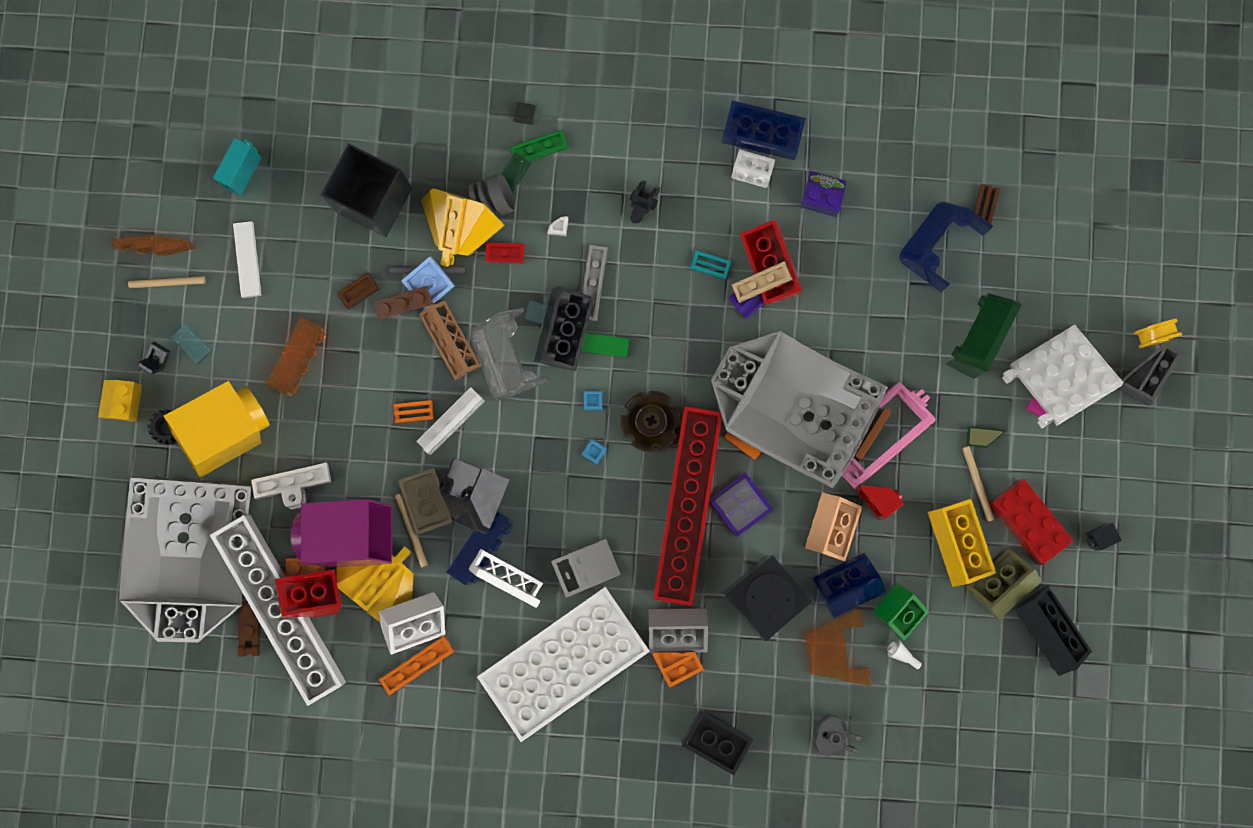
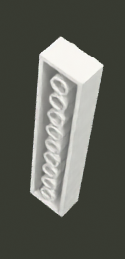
(291, 637)

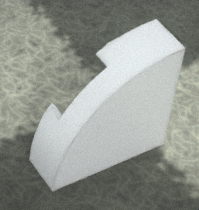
(559, 227)

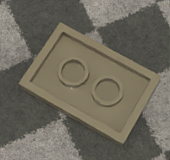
(425, 501)

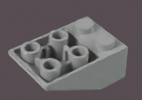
(585, 568)

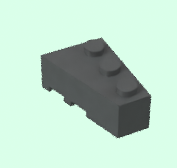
(1150, 376)

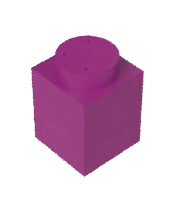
(343, 533)

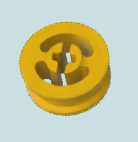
(1158, 333)

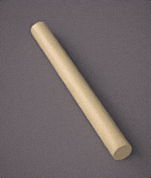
(166, 282)
(978, 484)
(414, 538)

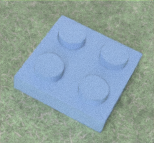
(429, 275)

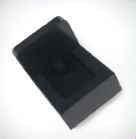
(154, 359)

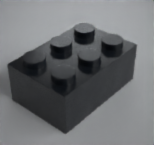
(717, 741)

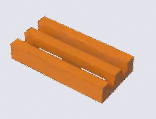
(397, 413)

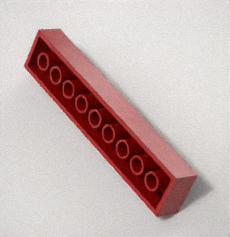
(688, 506)

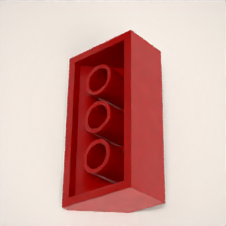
(765, 249)

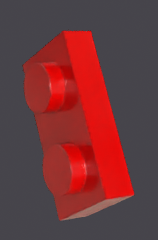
(505, 253)

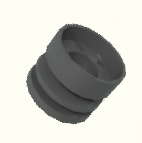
(494, 194)

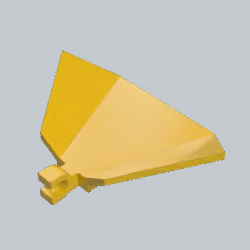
(458, 223)
(377, 585)

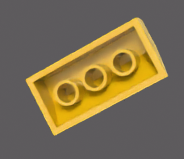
(962, 543)

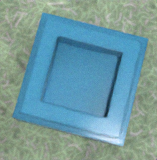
(592, 400)
(594, 451)

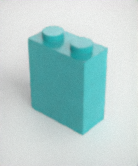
(237, 166)

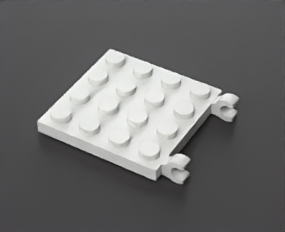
(1064, 376)

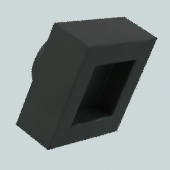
(524, 113)

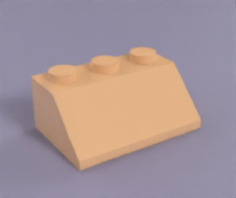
(833, 526)

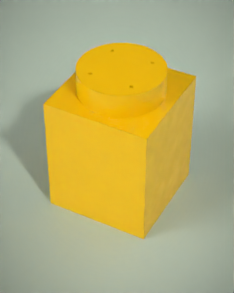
(217, 427)

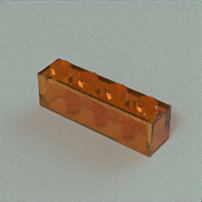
(296, 356)

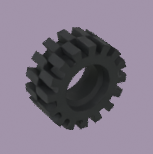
(155, 428)

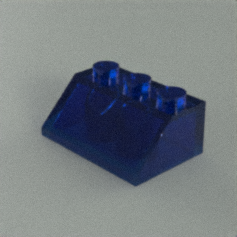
(849, 585)

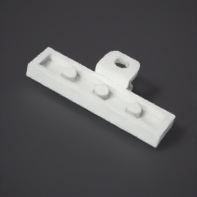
(292, 484)

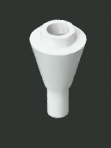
(899, 651)

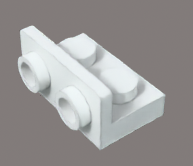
(753, 168)

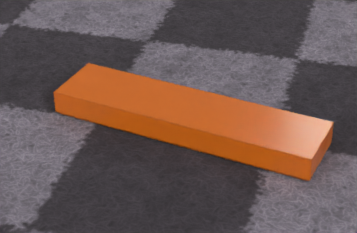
(416, 665)

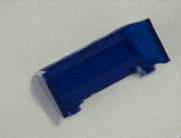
(918, 253)

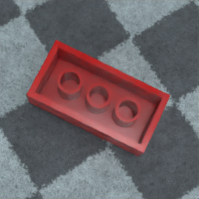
(1030, 522)

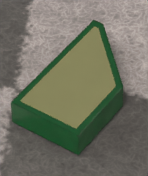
(982, 436)

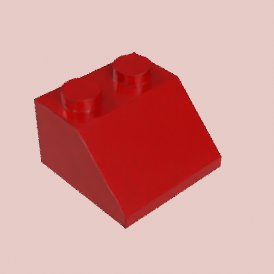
(880, 500)

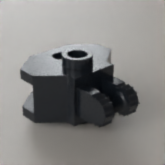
(642, 202)

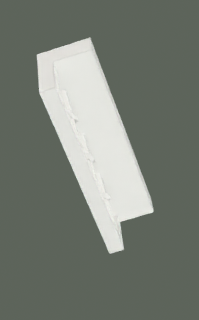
(450, 421)
(506, 585)

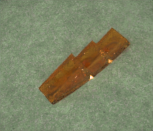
(158, 245)

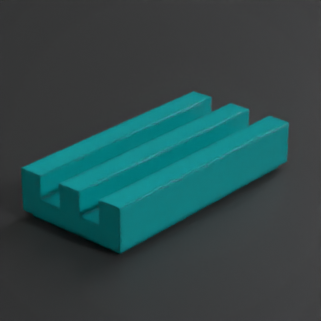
(710, 265)

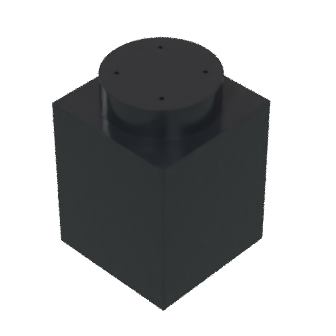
(352, 186)
(769, 597)

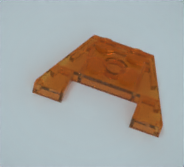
(828, 652)

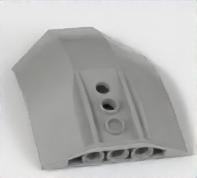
(770, 387)
(175, 586)

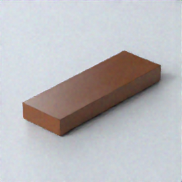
(872, 433)

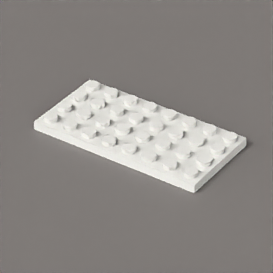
(563, 664)

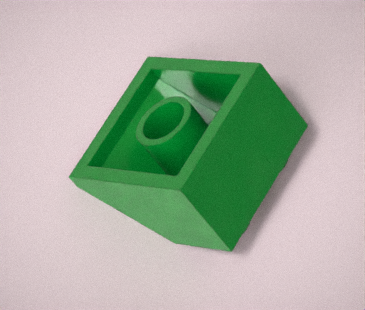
(901, 611)

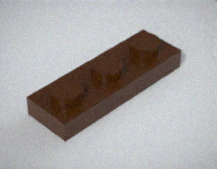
(403, 302)

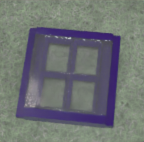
(741, 504)

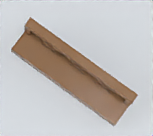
(446, 340)

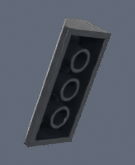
(564, 328)
(1053, 631)

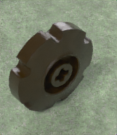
(659, 434)

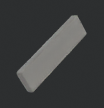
(594, 276)

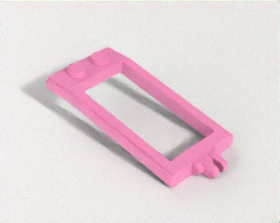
(855, 473)

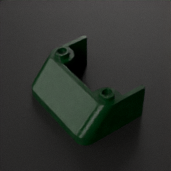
(985, 336)

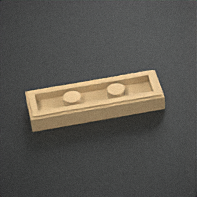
(761, 282)

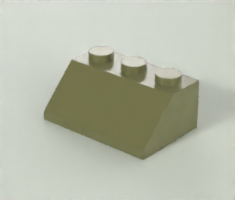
(1007, 586)

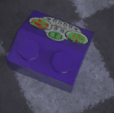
(823, 194)

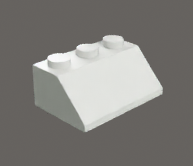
(412, 622)

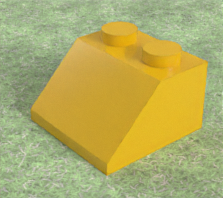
(120, 400)

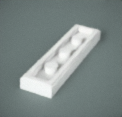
(247, 259)

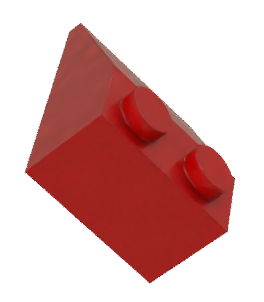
(309, 595)

